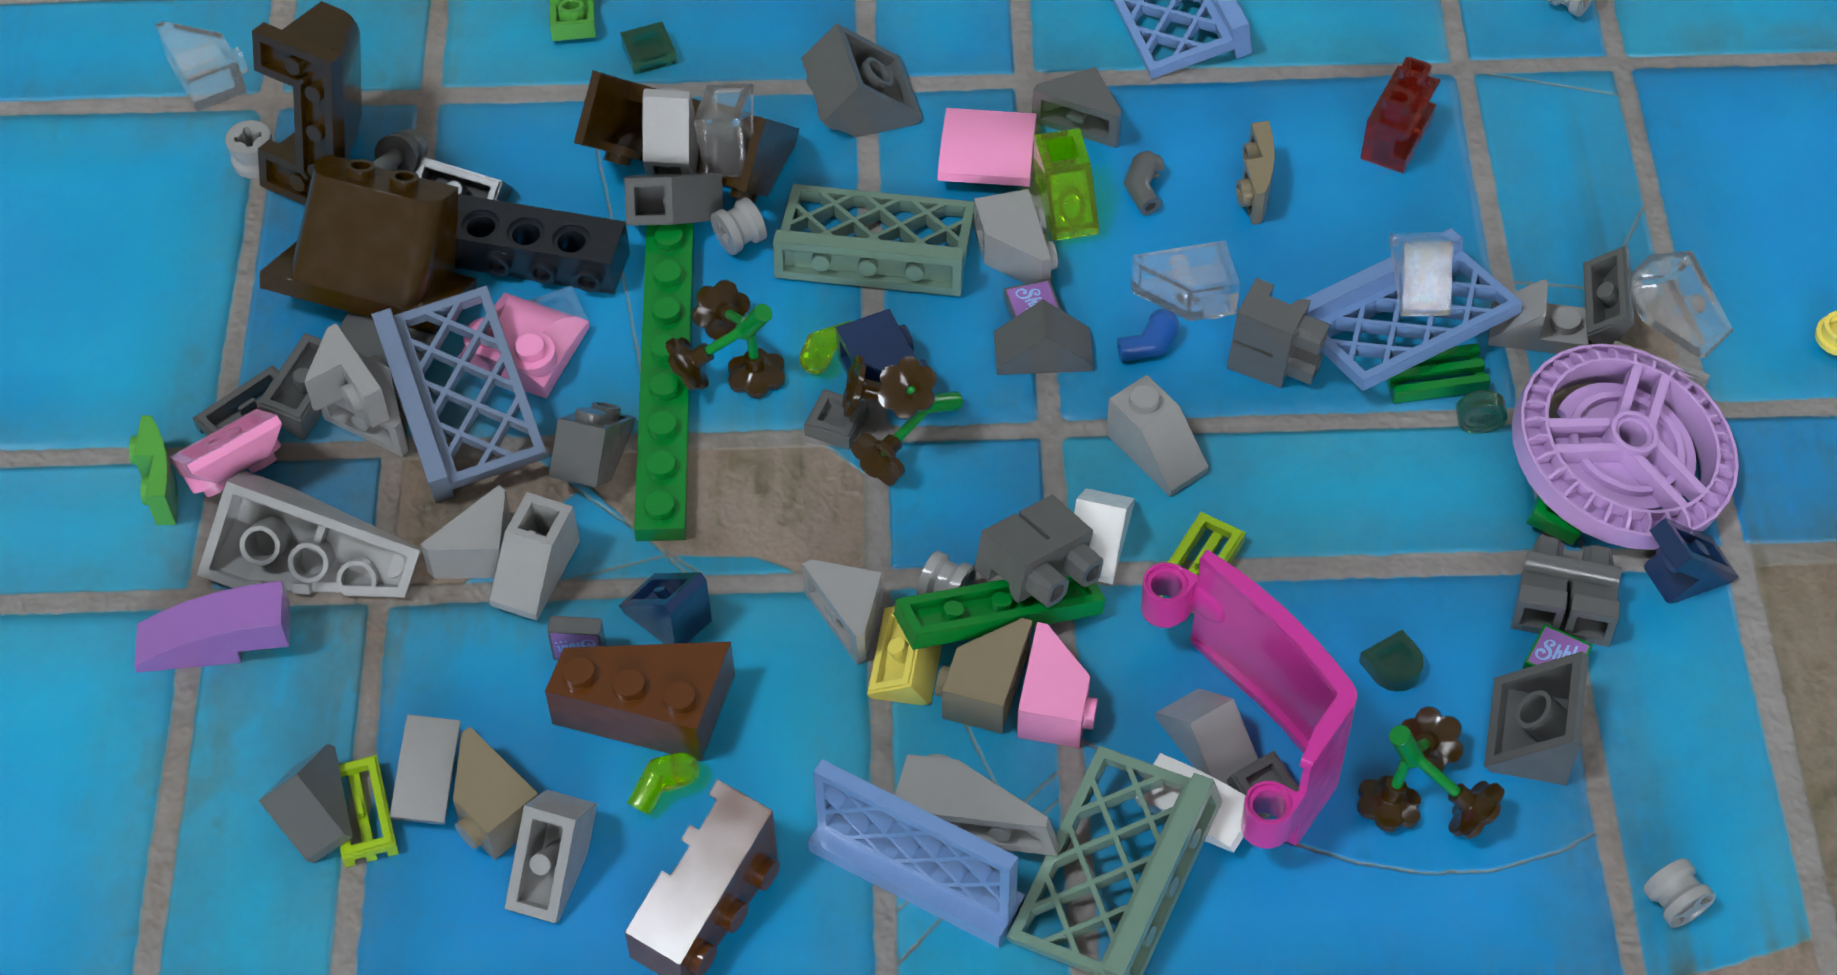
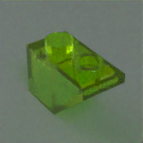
(1065, 184)

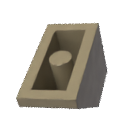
(985, 677)
(488, 796)

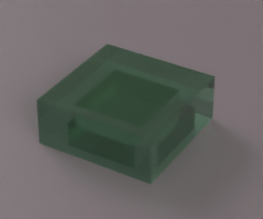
(648, 48)

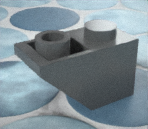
(672, 198)
(590, 444)

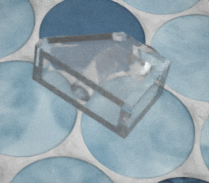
(203, 63)
(1188, 280)
(1679, 302)

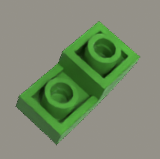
(572, 19)
(158, 476)

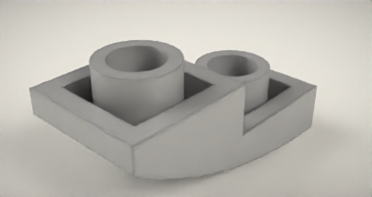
(425, 769)

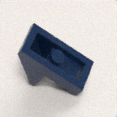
(1686, 562)

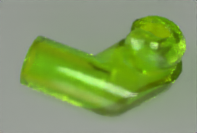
(819, 349)
(663, 775)

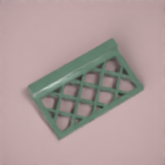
(870, 257)
(1162, 874)

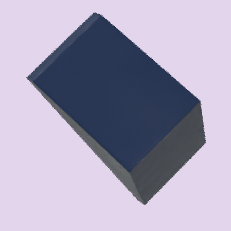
(671, 606)

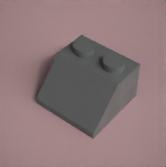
(859, 84)

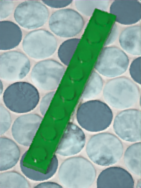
(663, 396)

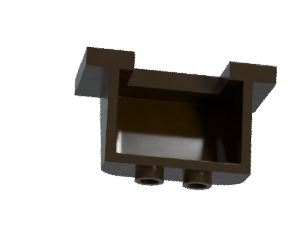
(323, 65)
(372, 242)

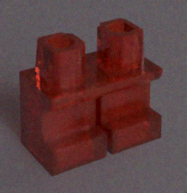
(1400, 116)

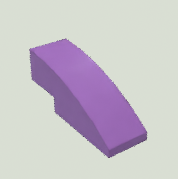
(214, 628)

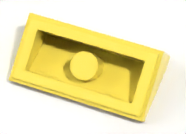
(898, 670)

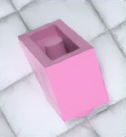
(1054, 694)

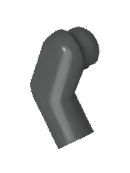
(1138, 181)

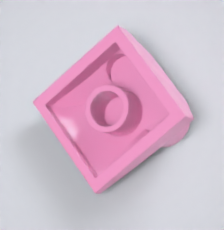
(538, 340)
(226, 452)

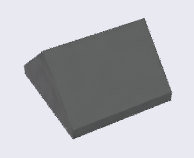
(1538, 720)

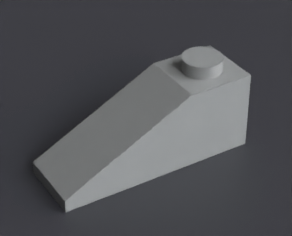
(975, 804)

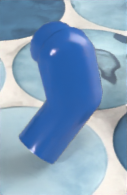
(1154, 340)

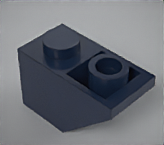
(877, 339)

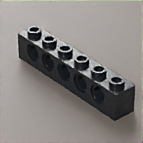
(540, 244)

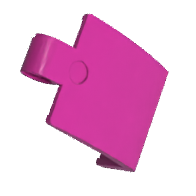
(1278, 668)

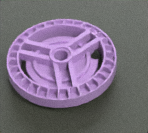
(1623, 445)

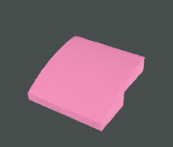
(987, 147)

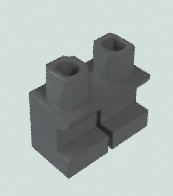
(1276, 338)
(1039, 552)
(1561, 585)

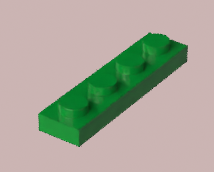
(983, 608)

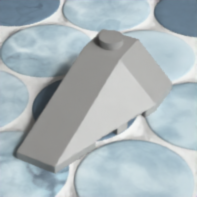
(287, 536)

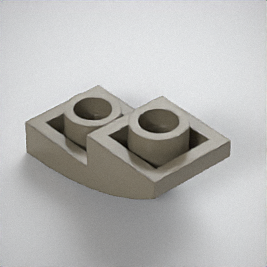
(1258, 159)

